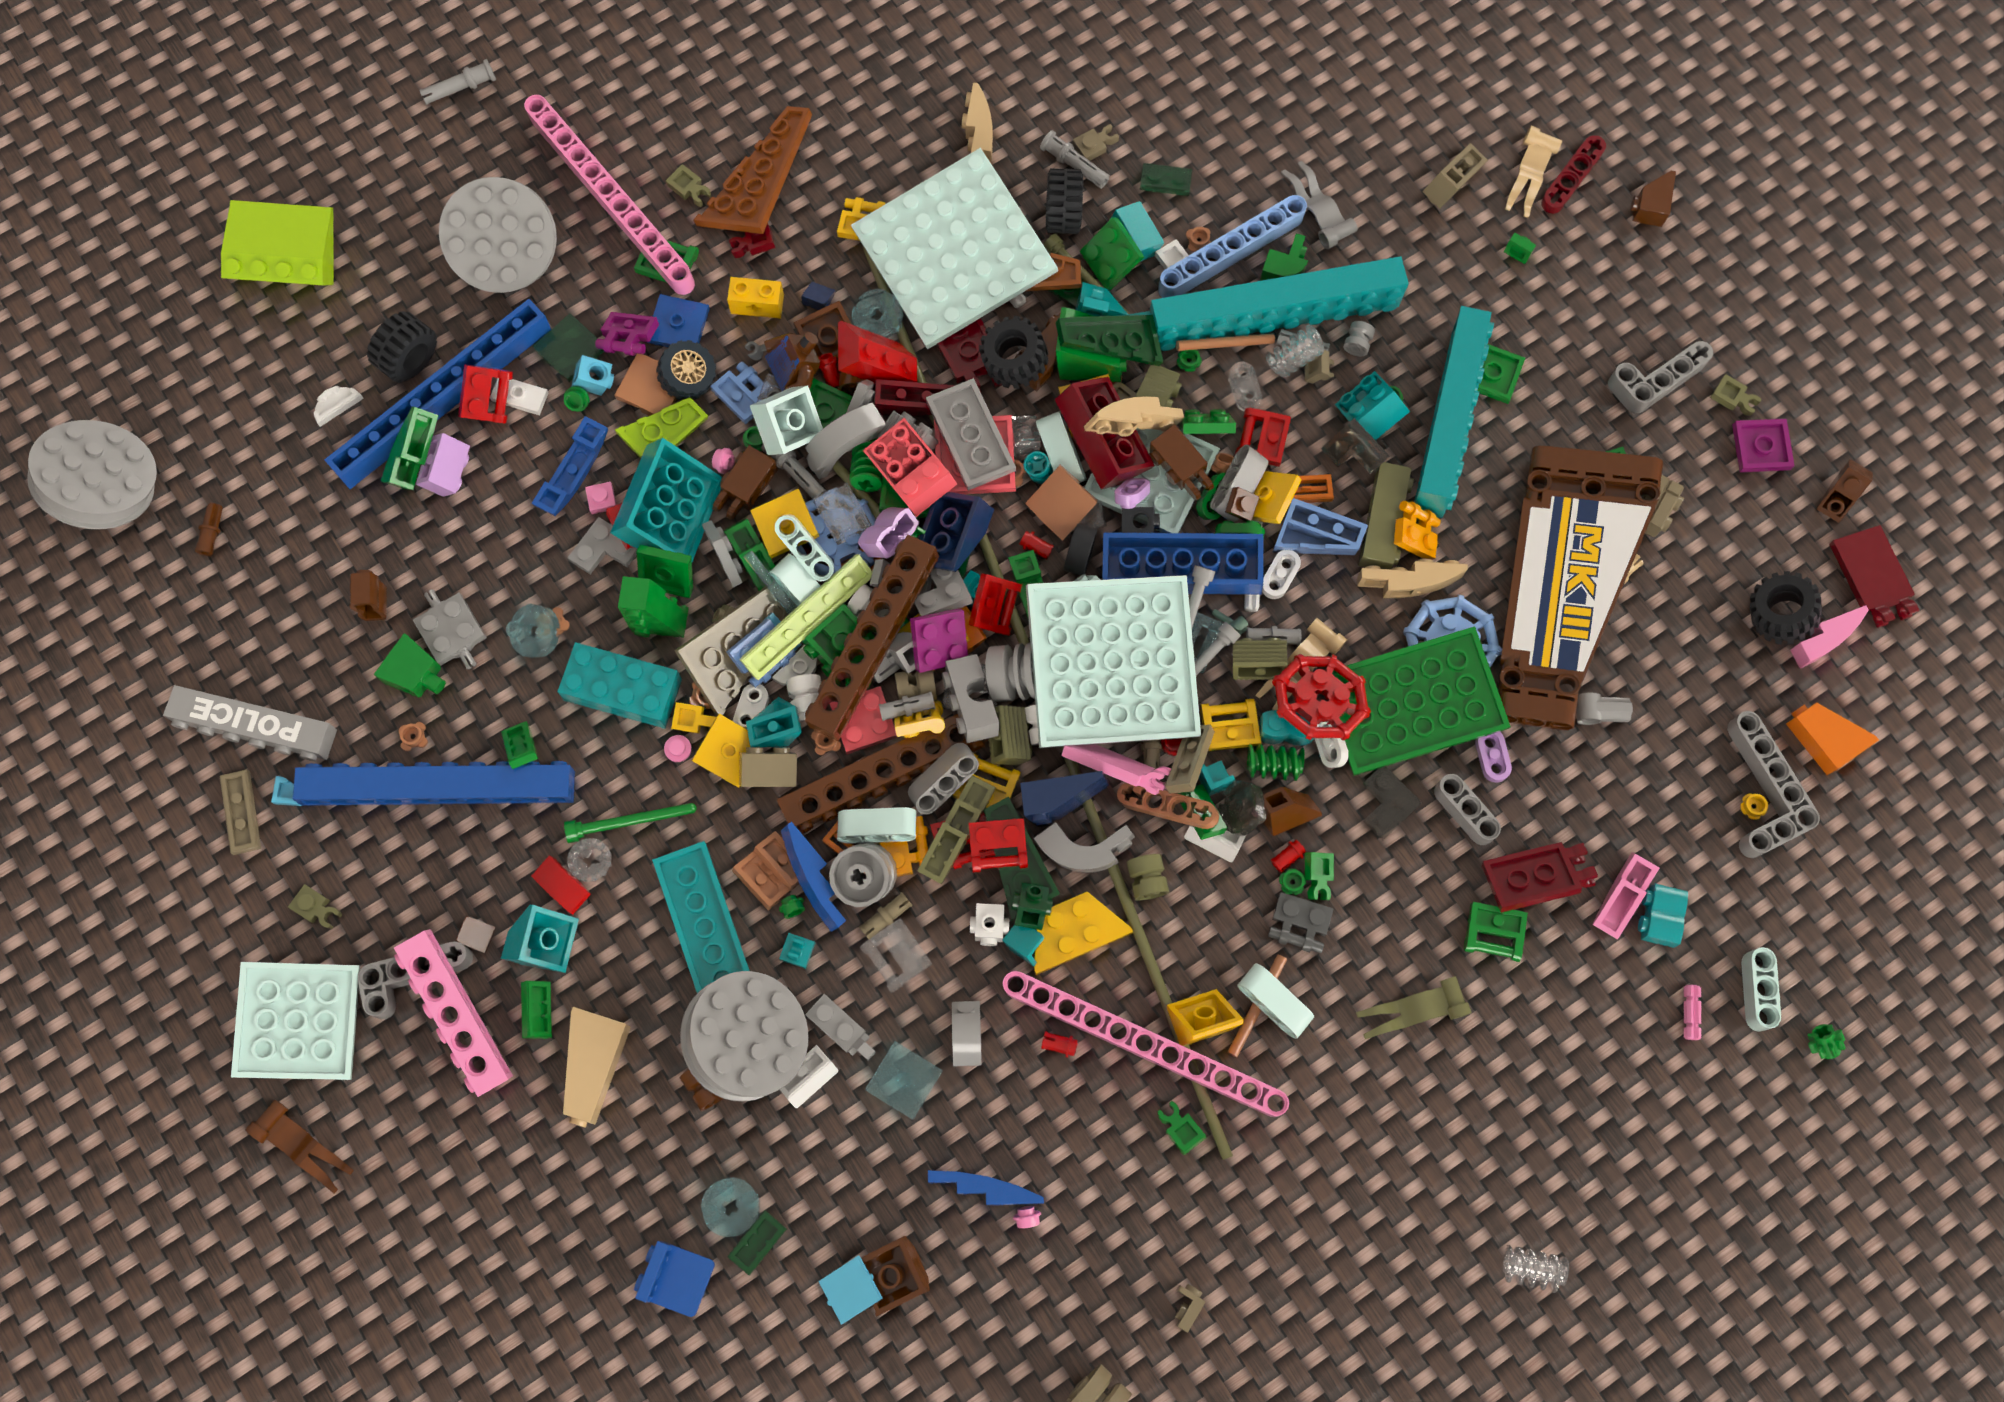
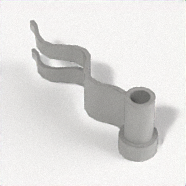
(1324, 208)

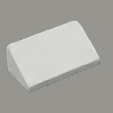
(1222, 845)
(812, 1075)

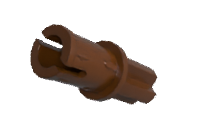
(209, 529)

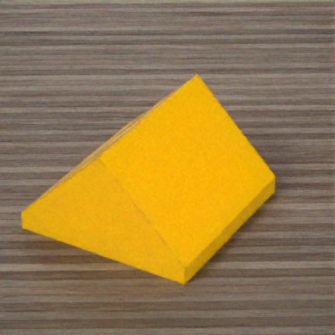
(1202, 1017)

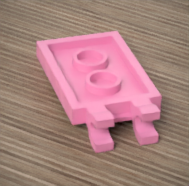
(1118, 766)

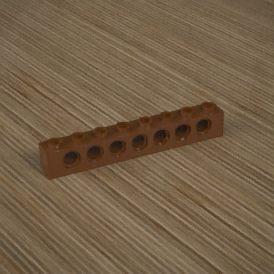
(861, 674)
(867, 768)

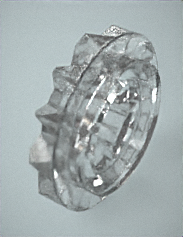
(584, 849)

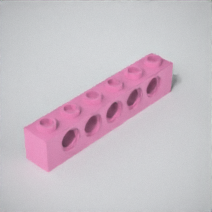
(468, 1019)

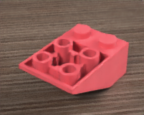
(910, 467)

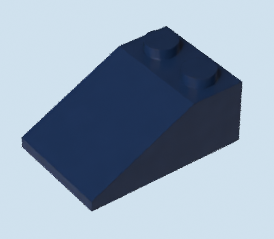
(956, 527)
(1056, 797)

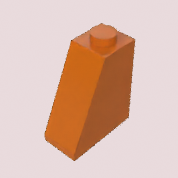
(1829, 736)

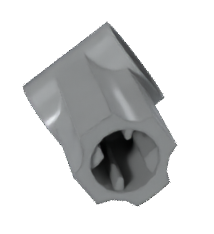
(1595, 709)

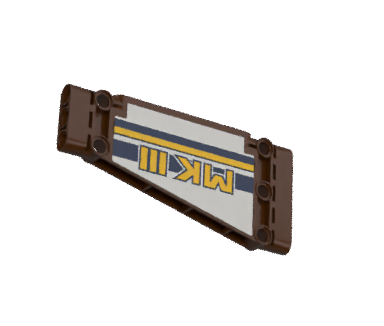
(1570, 573)

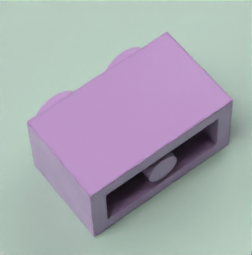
(444, 465)

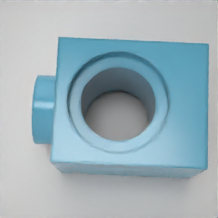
(600, 368)

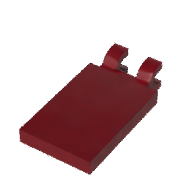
(963, 353)
(1875, 574)
(1538, 875)

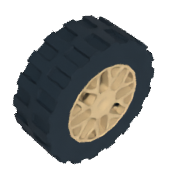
(686, 370)

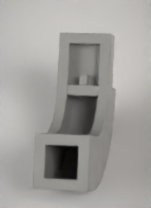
(841, 436)
(1083, 858)

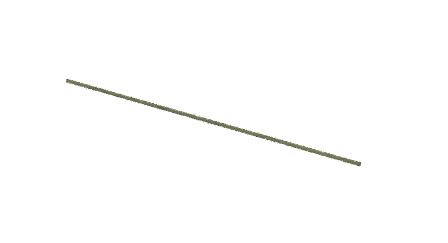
(1093, 817)

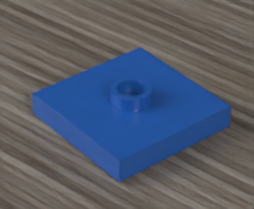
(678, 320)

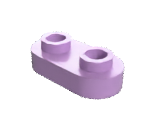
(1132, 492)
(1494, 756)

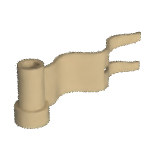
(1533, 166)
(1318, 643)

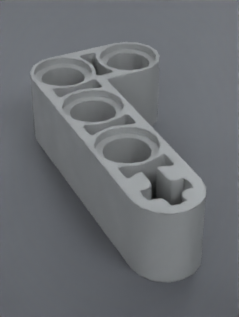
(1665, 375)
(389, 980)

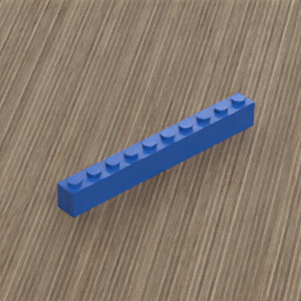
(438, 392)
(433, 784)

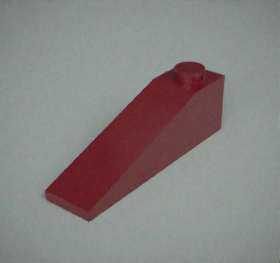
(904, 396)

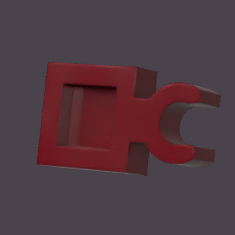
(753, 242)

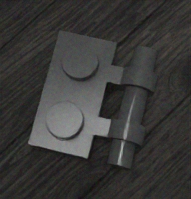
(1303, 915)

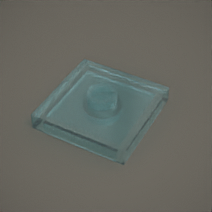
(903, 1080)

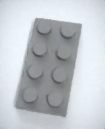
(970, 434)

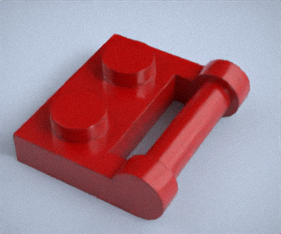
(476, 393)
(1272, 434)
(989, 604)
(997, 835)

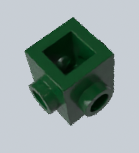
(1031, 906)

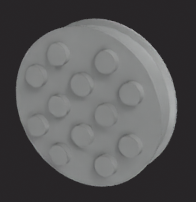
(497, 234)
(91, 474)
(744, 1036)

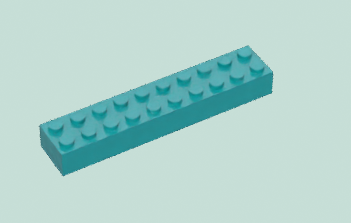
(1281, 302)

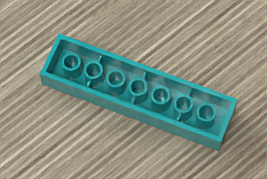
(1454, 411)

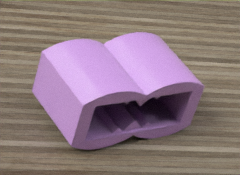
(887, 532)

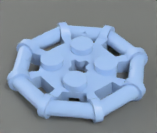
(1452, 623)

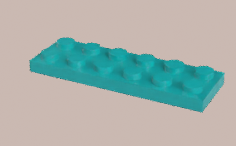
(700, 914)

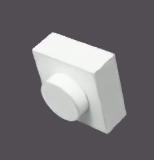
(1170, 254)

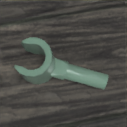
(1239, 624)

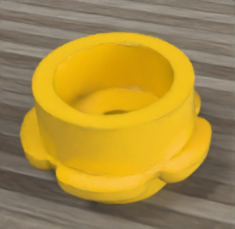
(1760, 803)

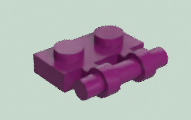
(629, 327)

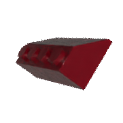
(1108, 455)

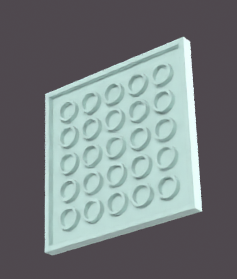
(954, 248)
(1113, 661)

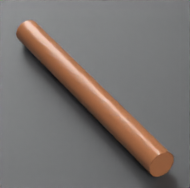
(1222, 342)
(1253, 1013)

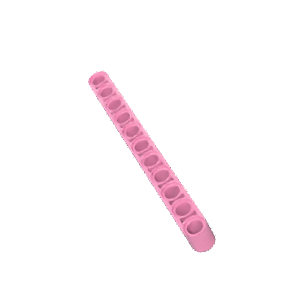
(586, 167)
(1154, 1055)

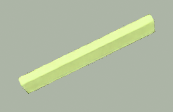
(806, 617)

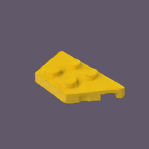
(1077, 929)

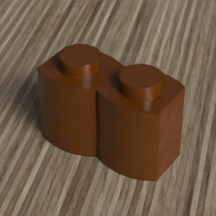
(368, 596)

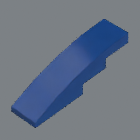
(806, 865)
(996, 1191)

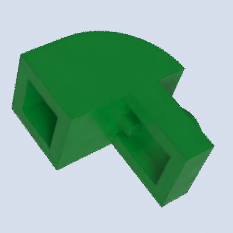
(1282, 264)

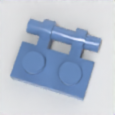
(735, 394)
(747, 643)

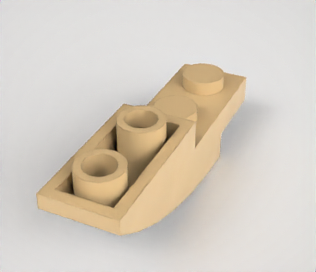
(978, 122)
(1132, 413)
(1421, 579)

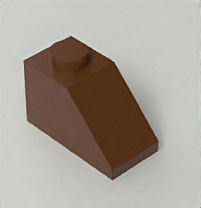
(1654, 201)

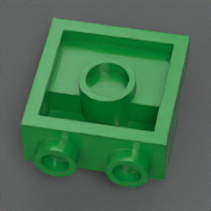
(828, 638)

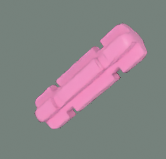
(1692, 1012)

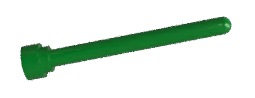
(577, 830)

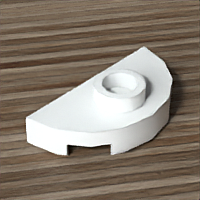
(798, 665)

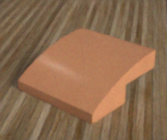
(642, 387)
(1061, 502)
(767, 871)

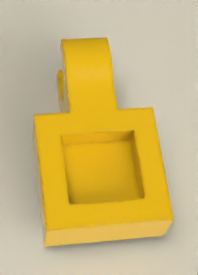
(690, 718)

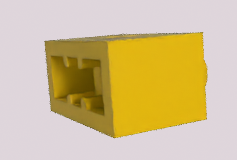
(755, 297)

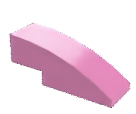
(1827, 636)
(1625, 895)

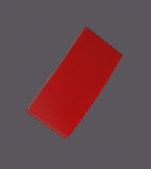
(561, 885)

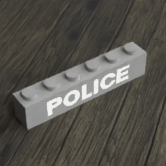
(249, 722)

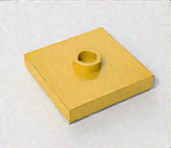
(1275, 496)
(768, 513)
(722, 749)

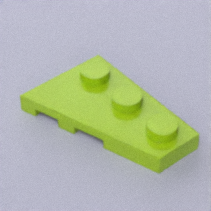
(671, 423)

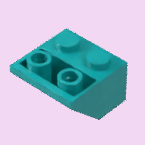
(1373, 405)

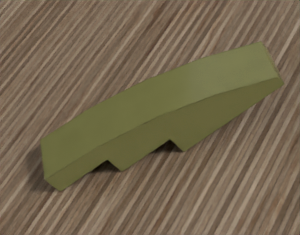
(955, 830)

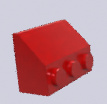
(873, 356)

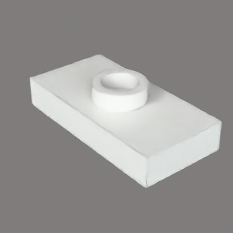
(523, 396)

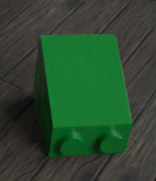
(1085, 365)

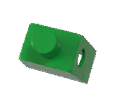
(410, 669)

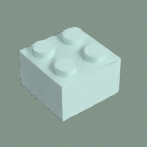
(786, 420)

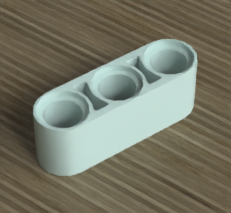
(1060, 444)
(792, 540)
(794, 579)
(876, 825)
(1753, 1000)
(1275, 1001)

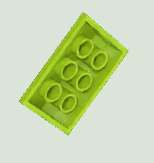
(278, 243)

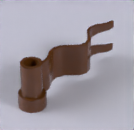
(295, 1142)

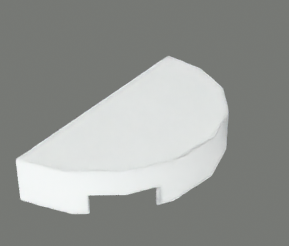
(334, 402)

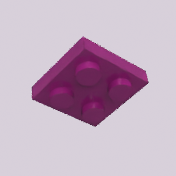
(1763, 445)
(938, 639)

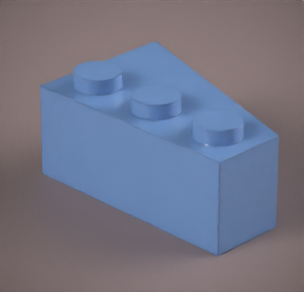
(1318, 531)

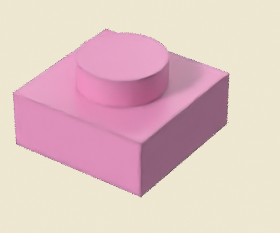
(600, 497)

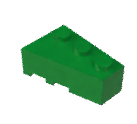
(649, 610)

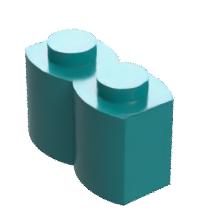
(1277, 730)
(1663, 915)

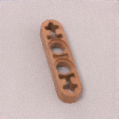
(1167, 806)

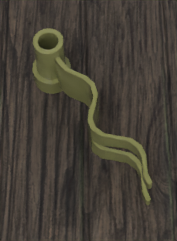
(1420, 1008)

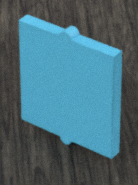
(850, 1289)

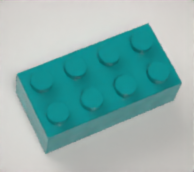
(620, 685)

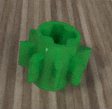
(1826, 1041)

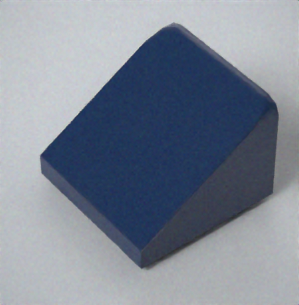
(817, 296)

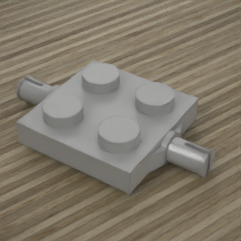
(450, 629)

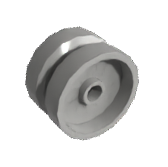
(851, 885)

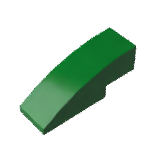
(410, 449)
(744, 539)

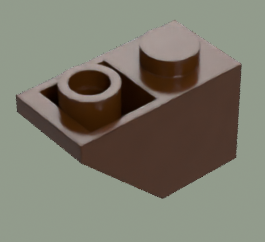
(1845, 490)
(1288, 809)

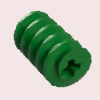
(863, 473)
(1275, 762)

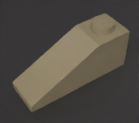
(1454, 176)

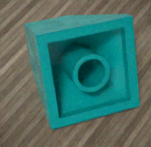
(541, 939)

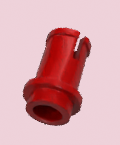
(829, 369)
(1039, 546)
(1288, 856)
(1060, 1044)

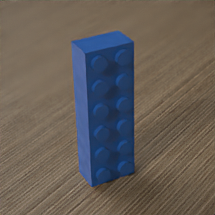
(1233, 557)

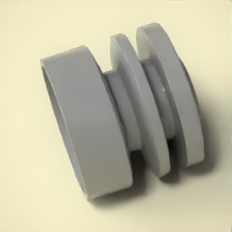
(1010, 672)

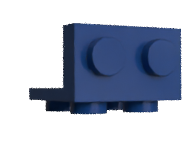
(674, 1278)

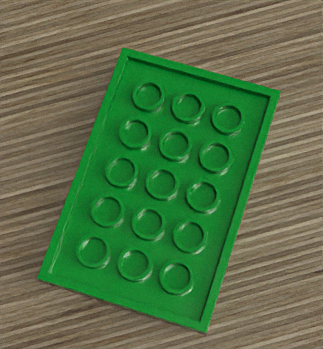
(1424, 701)

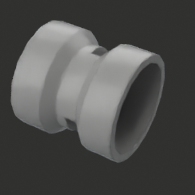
(1358, 341)

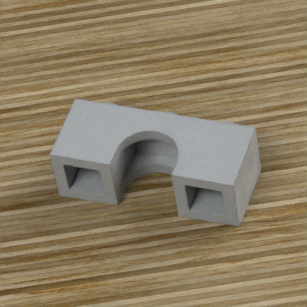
(976, 718)

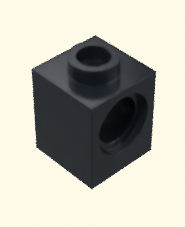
(1129, 516)

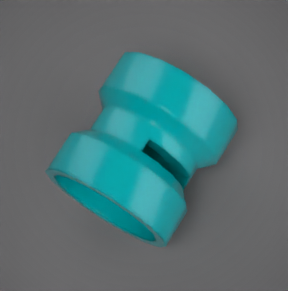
(1034, 463)

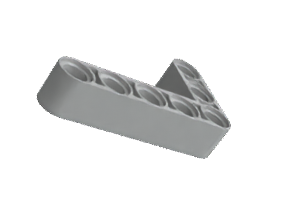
(1773, 787)

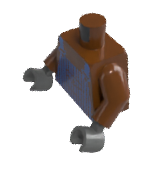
(790, 359)

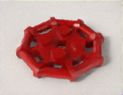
(1323, 683)

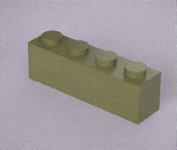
(1389, 490)

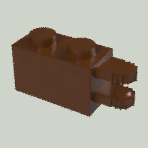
(1180, 461)
(745, 481)

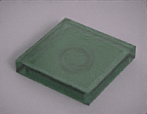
(566, 345)

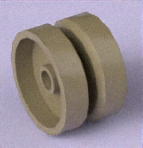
(1092, 1388)

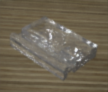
(842, 513)

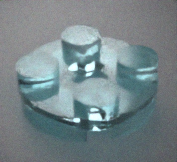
(884, 302)
(520, 631)
(714, 1212)

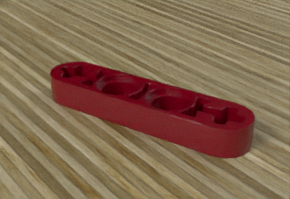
(1572, 173)

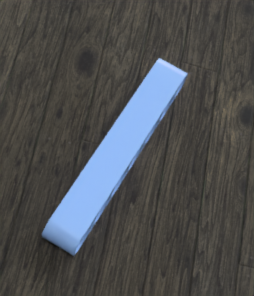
(1239, 238)

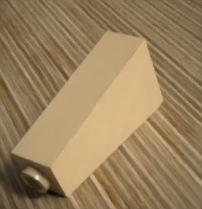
(591, 1063)

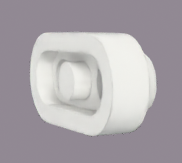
(1279, 575)
(748, 707)
(1332, 750)

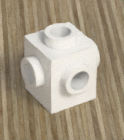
(989, 914)

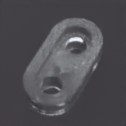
(1245, 385)

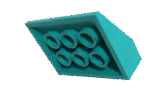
(667, 500)

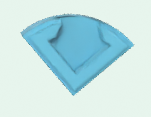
(283, 792)

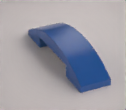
(573, 468)

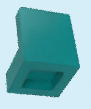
(1215, 778)
(1023, 942)

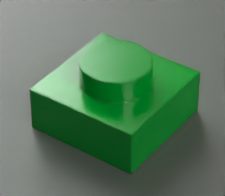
(1520, 248)

